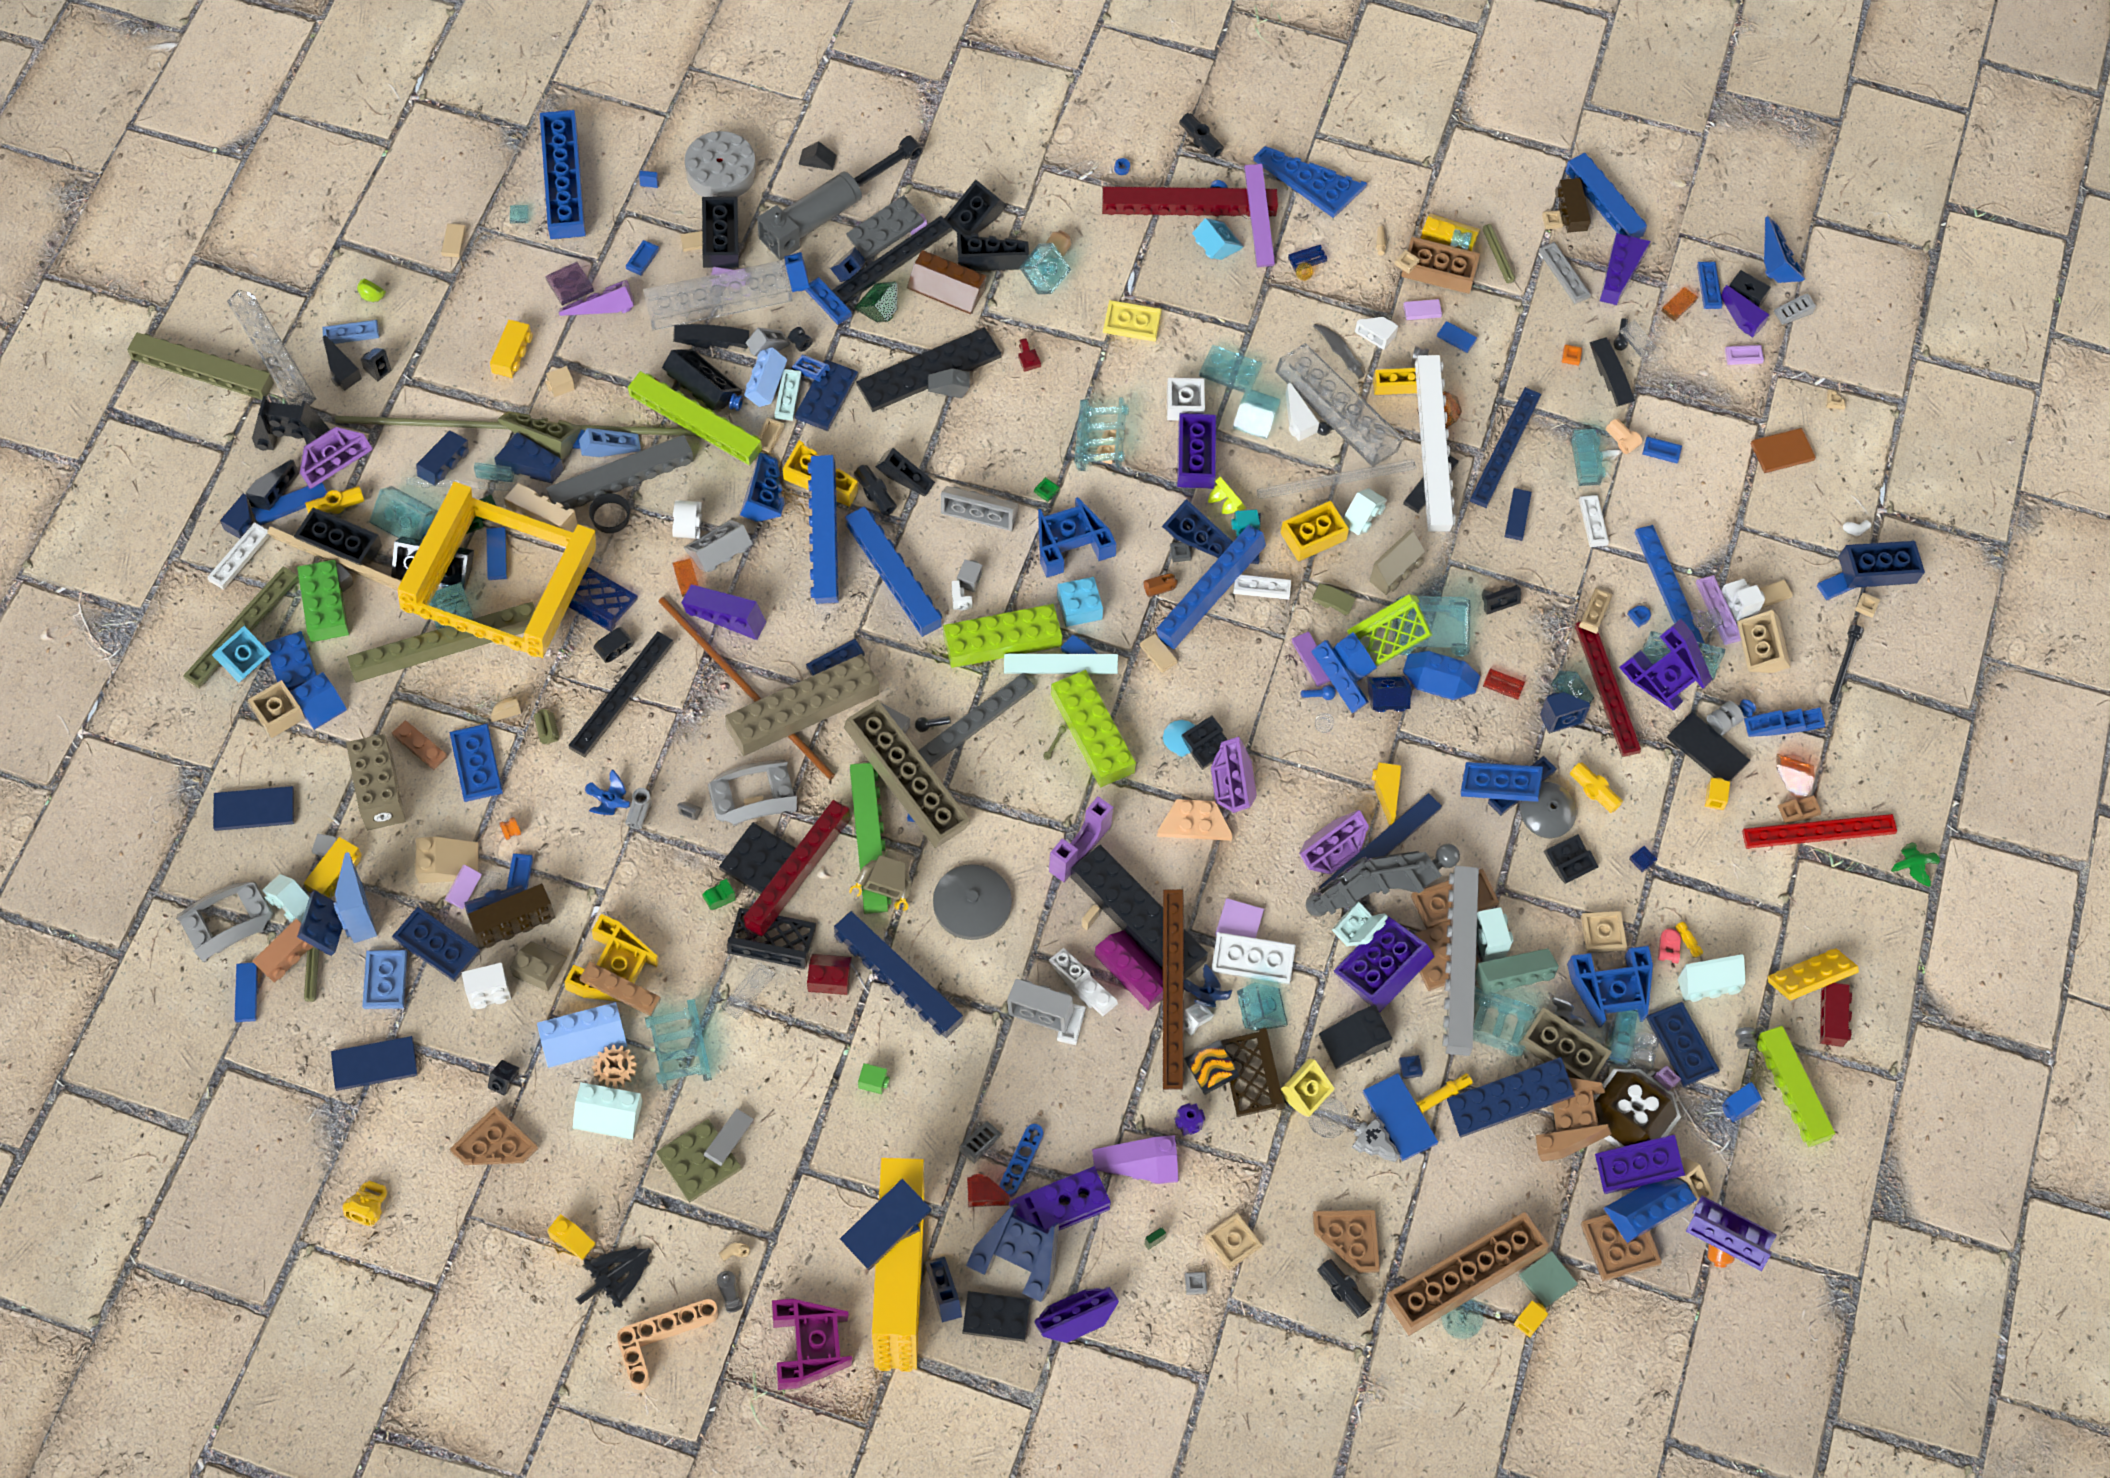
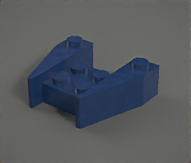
(1022, 1245)

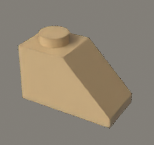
(1695, 1179)

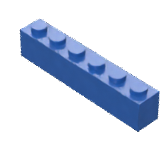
(1605, 197)

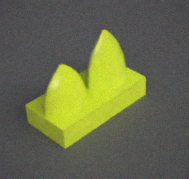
(1222, 491)

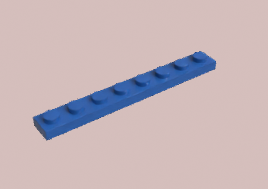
(1666, 578)

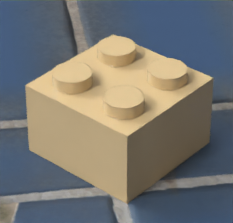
(276, 709)

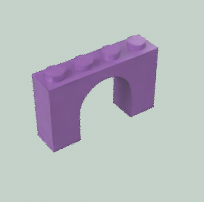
(1096, 824)

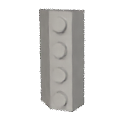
(978, 508)

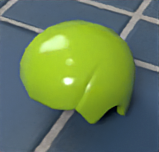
(370, 291)

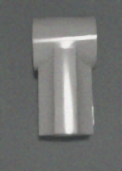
(638, 810)

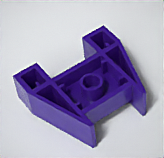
(1671, 672)

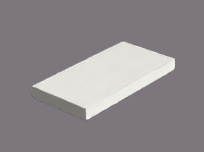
(1253, 958)

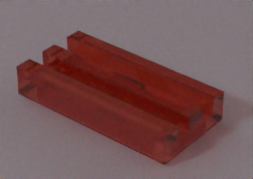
(1502, 686)

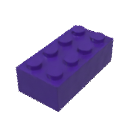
(1196, 451)

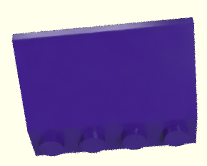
(1385, 964)

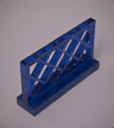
(599, 613)

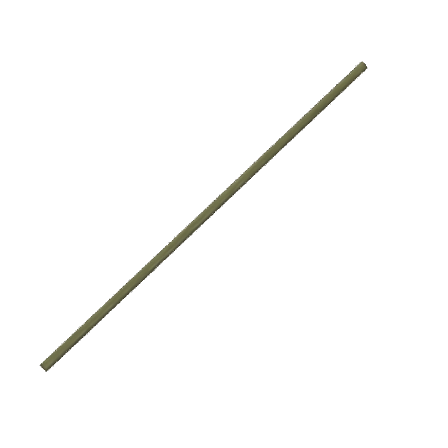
(497, 425)

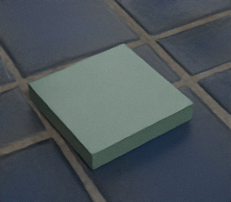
(1548, 1279)

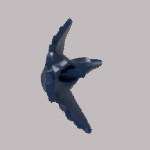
(1210, 991)

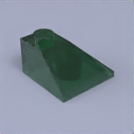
(879, 302)

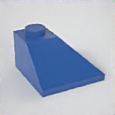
(1355, 657)

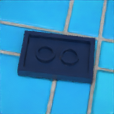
(321, 924)

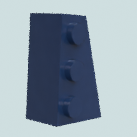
(529, 459)

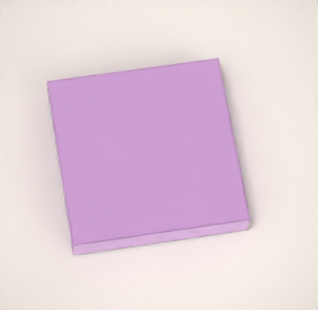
(1239, 919)

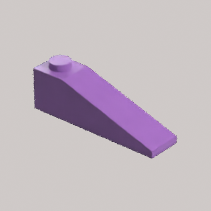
(612, 300)
(1143, 1159)

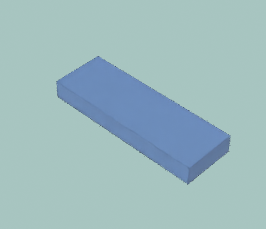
(352, 331)

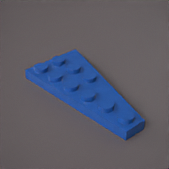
(1314, 182)

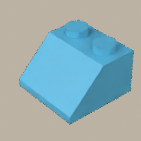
(1216, 239)

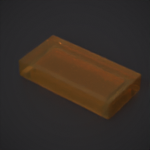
(1679, 304)
(685, 575)

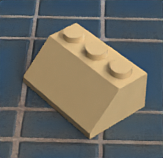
(1764, 643)

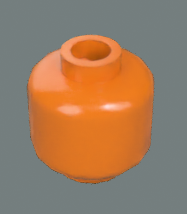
(1719, 1257)

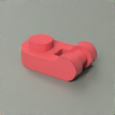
(1670, 940)

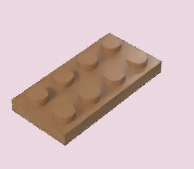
(1433, 901)

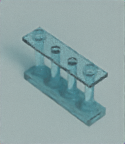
(1085, 427)
(1504, 1006)
(697, 1050)

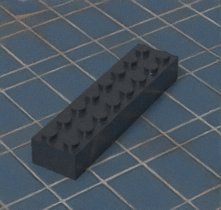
(1131, 907)

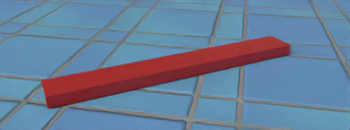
(1819, 831)

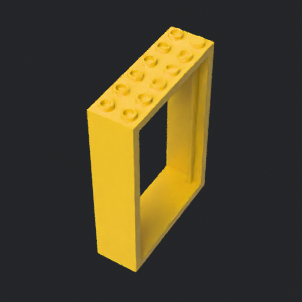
(898, 1280)

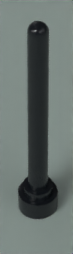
(1854, 634)

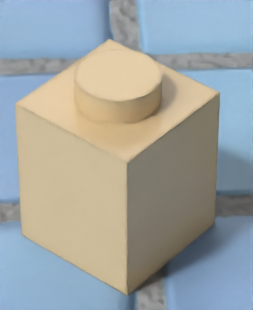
(559, 381)

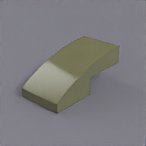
(1337, 599)

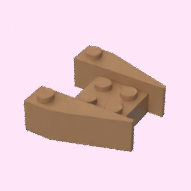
(1575, 1123)

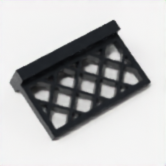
(768, 950)

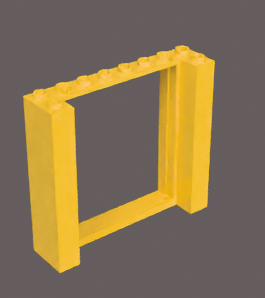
(442, 544)

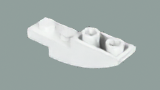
(1082, 983)

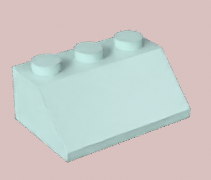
(1712, 978)
(607, 1110)

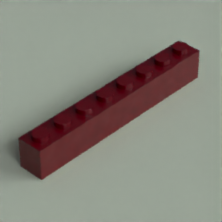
(797, 868)

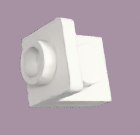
(959, 601)
(1195, 1017)

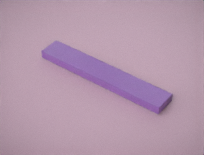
(1259, 215)

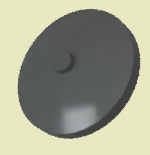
(972, 902)

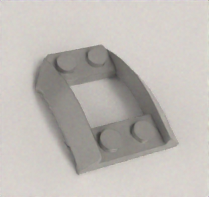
(780, 787)
(199, 933)

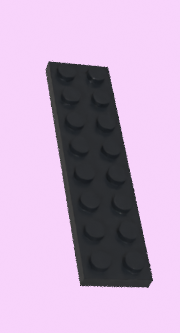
(912, 374)

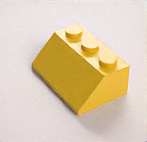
(1441, 230)

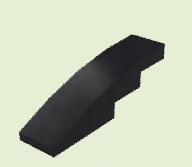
(714, 335)
(1612, 371)

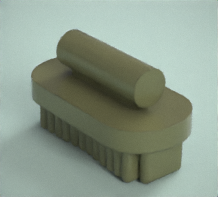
(546, 726)

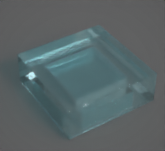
(519, 213)

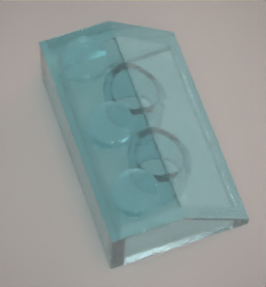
(402, 514)

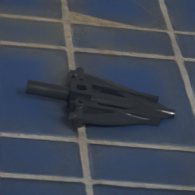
(631, 1260)

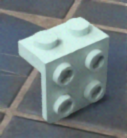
(1358, 926)

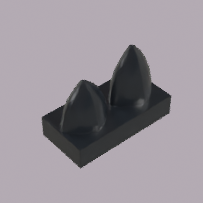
(1501, 599)

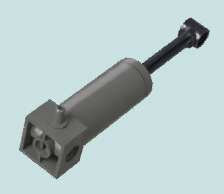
(784, 228)

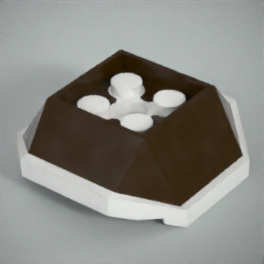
(1628, 1127)

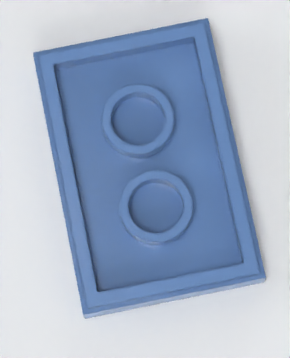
(385, 979)

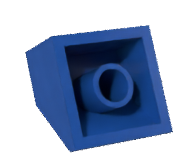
(318, 700)

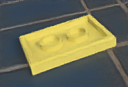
(1132, 320)

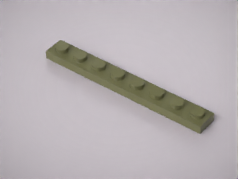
(249, 617)

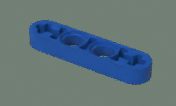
(1023, 1161)

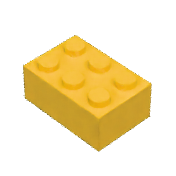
(1314, 531)

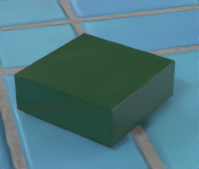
(1155, 1238)

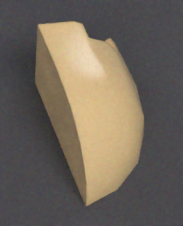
(505, 708)

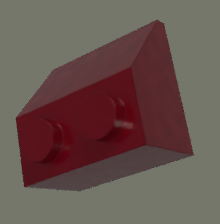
(829, 974)

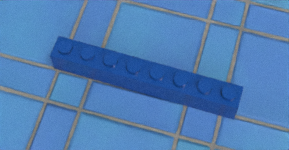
(823, 529)
(893, 571)
(1211, 587)

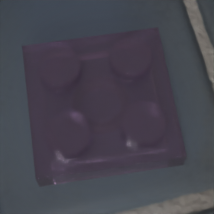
(569, 283)

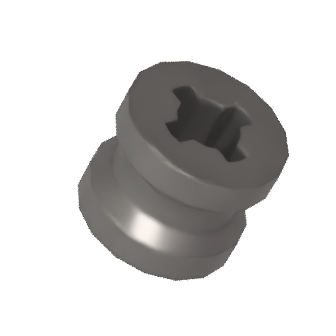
(1417, 351)
(1746, 1038)

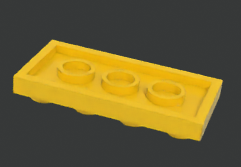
(1813, 974)

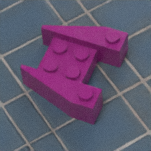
(815, 1342)

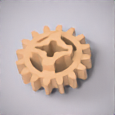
(615, 1058)

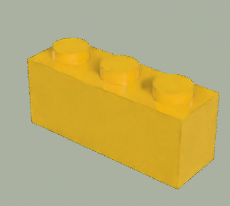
(511, 348)
(1394, 381)
(327, 872)

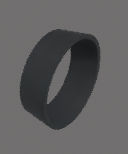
(605, 499)

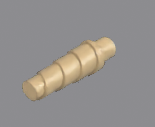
(1380, 243)

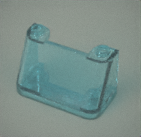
(1447, 620)

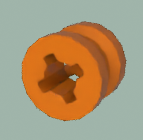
(510, 828)

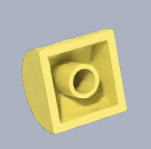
(1307, 1088)

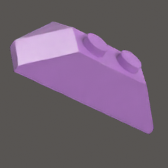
(331, 454)
(1233, 776)
(1335, 843)

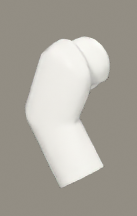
(1856, 529)

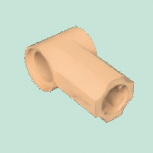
(1626, 439)

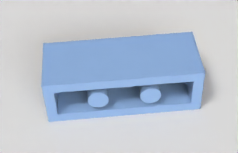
(765, 377)

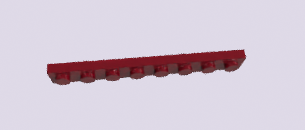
(1608, 692)

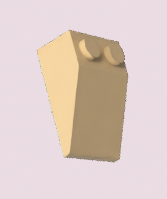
(442, 858)

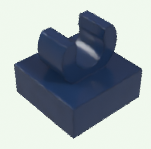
(1410, 1067)

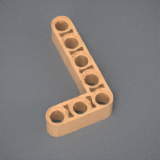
(660, 1333)

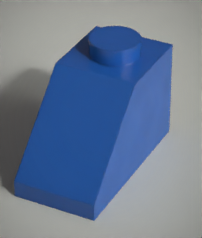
(1742, 1102)

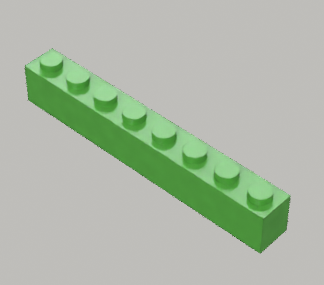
(868, 828)

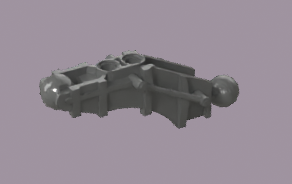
(1398, 871)

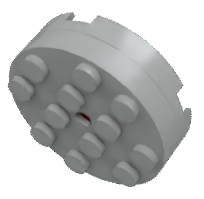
(720, 165)

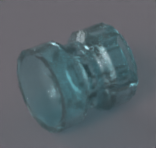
(1460, 239)

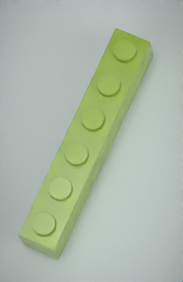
(1795, 1086)

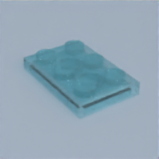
(1230, 369)

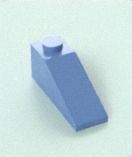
(608, 443)

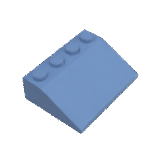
(352, 903)

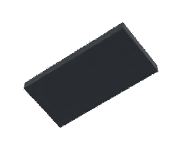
(1708, 748)

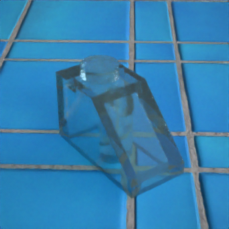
(1572, 684)

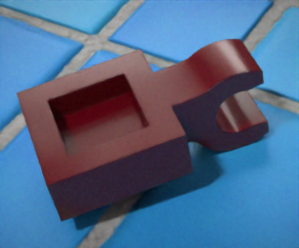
(1028, 358)

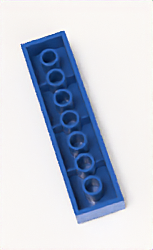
(562, 174)

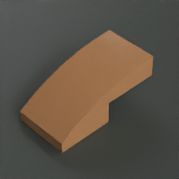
(1799, 810)

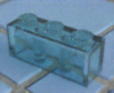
(1587, 457)

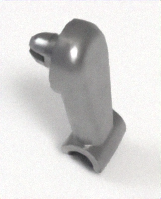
(728, 1287)

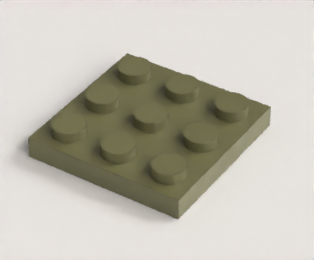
(689, 1166)

